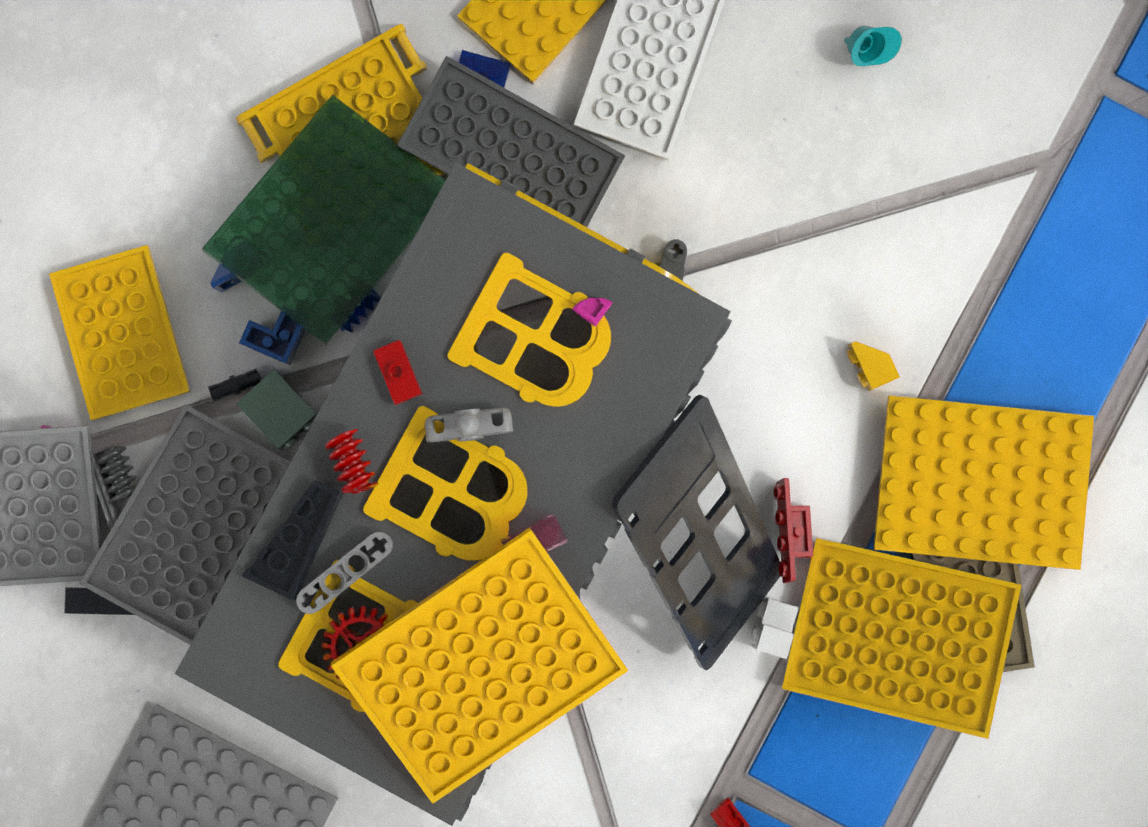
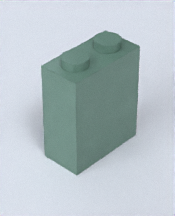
(278, 410)

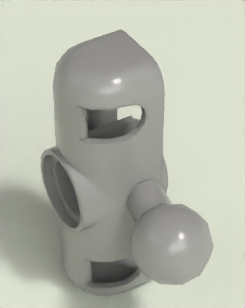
(468, 425)

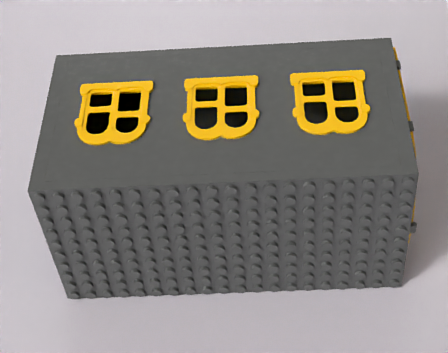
(562, 459)

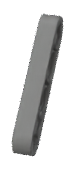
(343, 570)

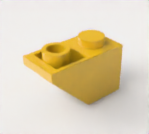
(873, 364)

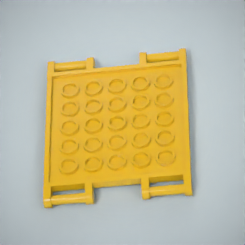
(365, 79)

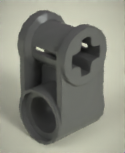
(674, 265)

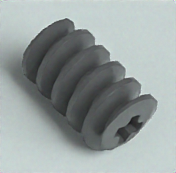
(117, 472)

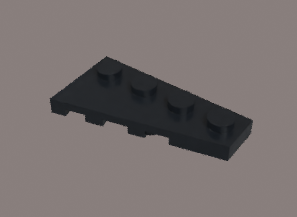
(292, 550)

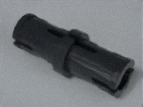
(234, 385)

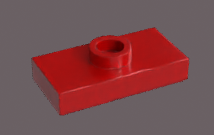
(397, 372)
(727, 815)

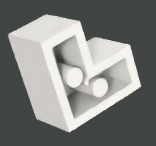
(774, 628)

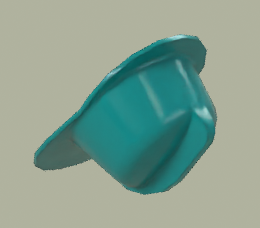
(873, 45)

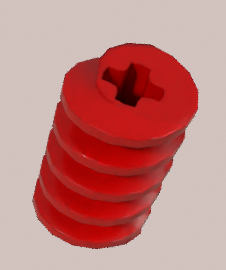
(350, 462)

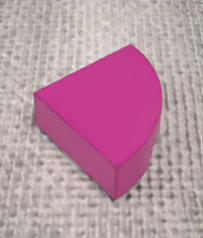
(592, 309)

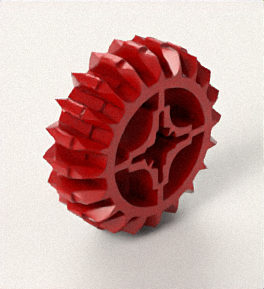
(350, 637)

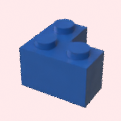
(277, 343)

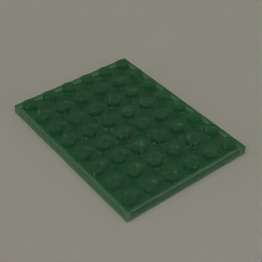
(327, 219)

